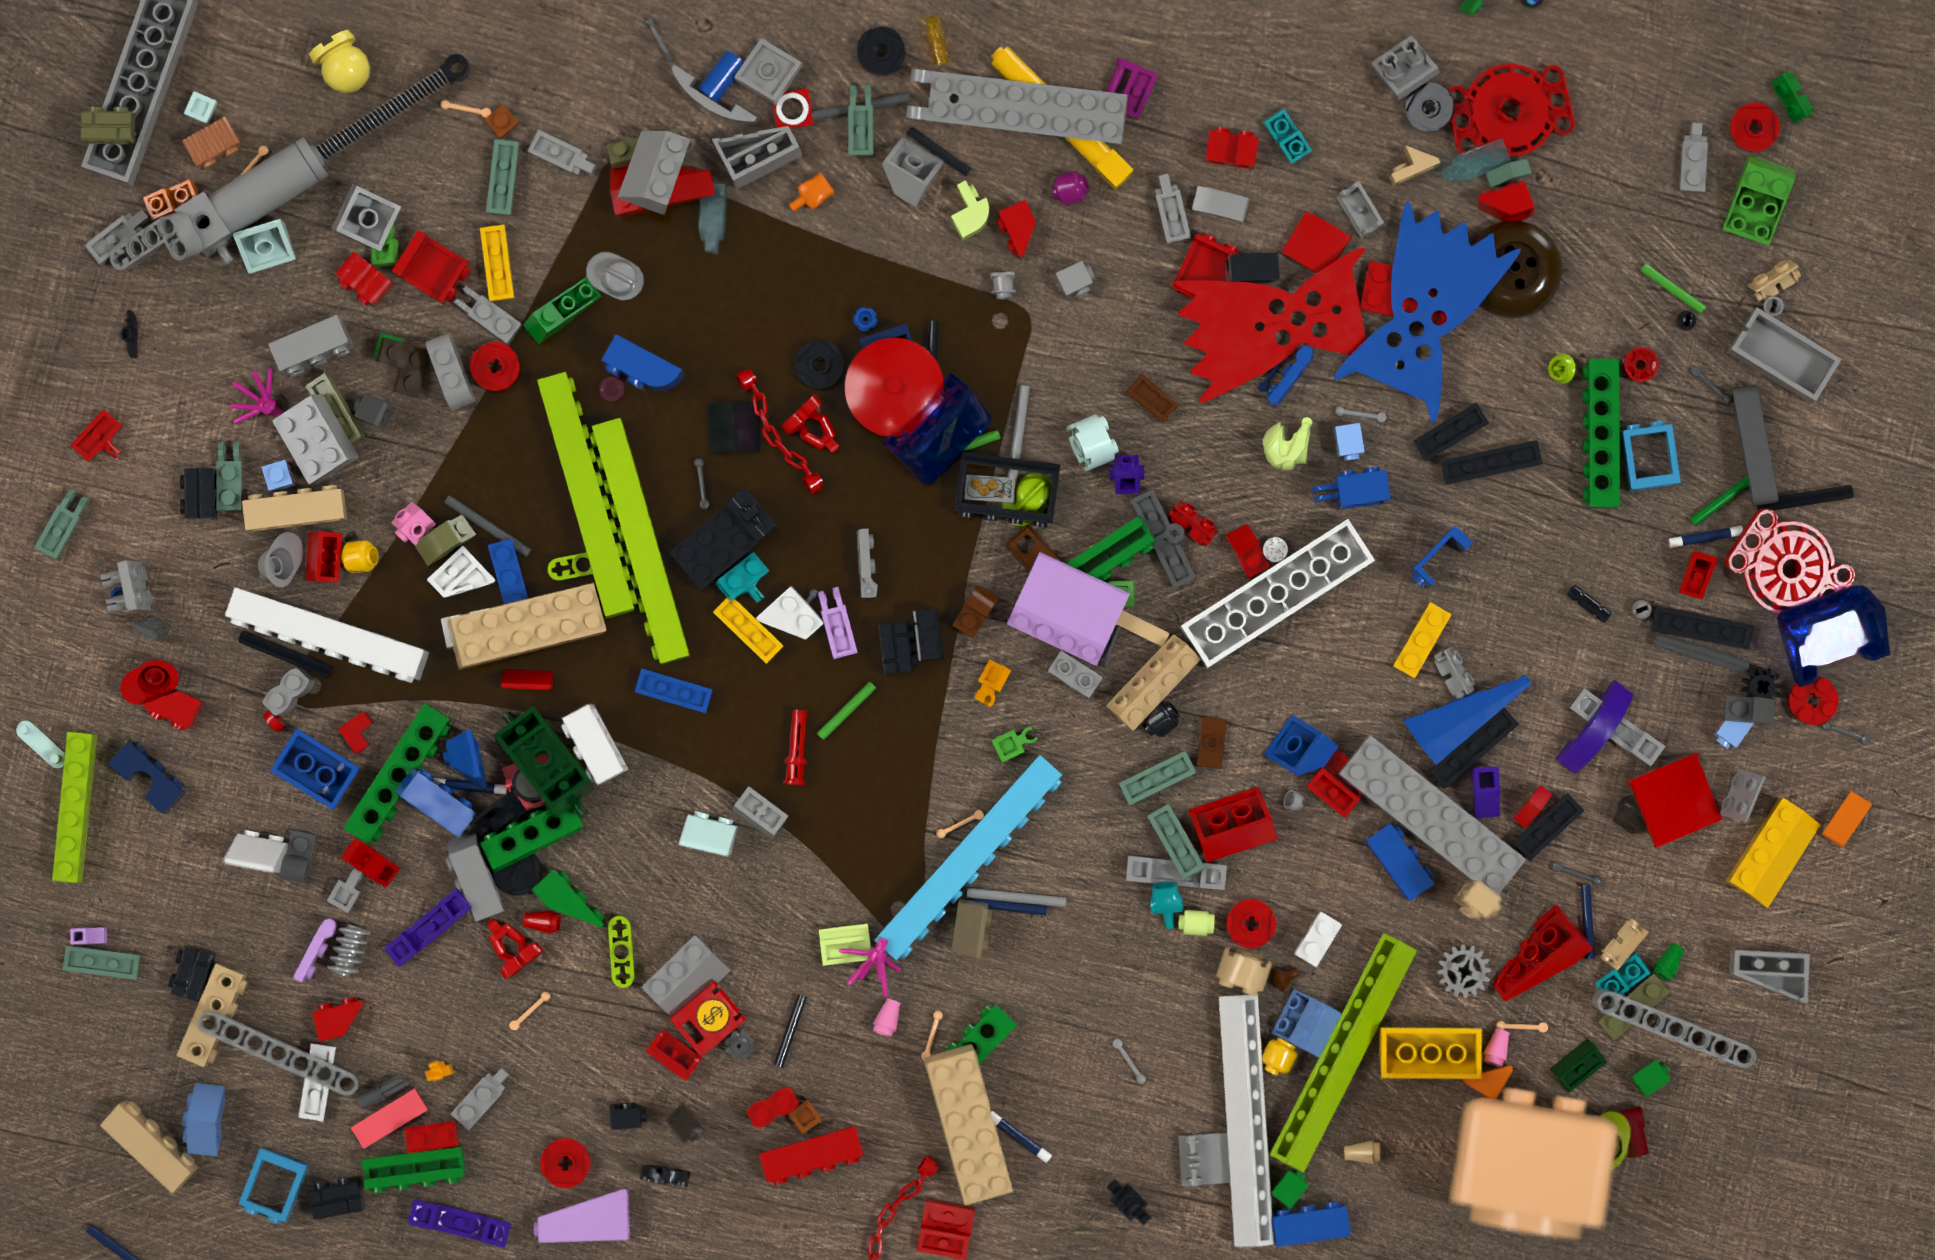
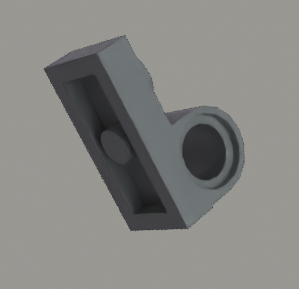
(299, 857)

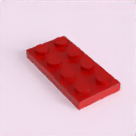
(1377, 294)

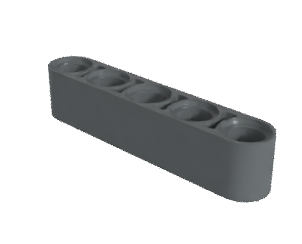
(1754, 445)

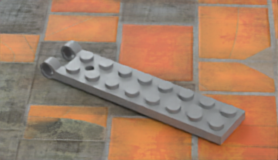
(1022, 106)

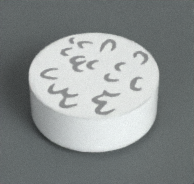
(1275, 549)

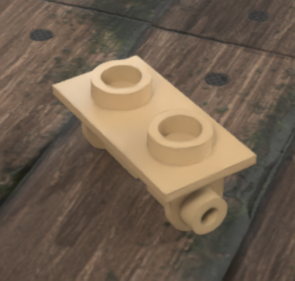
(1765, 284)
(1620, 949)

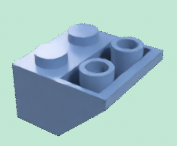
(1306, 1023)

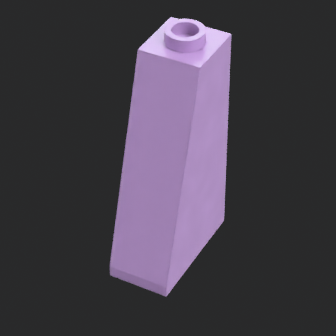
(591, 1220)

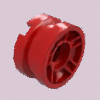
(1650, 362)

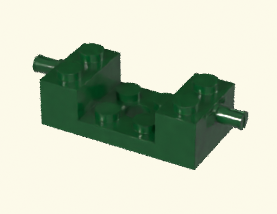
(561, 780)

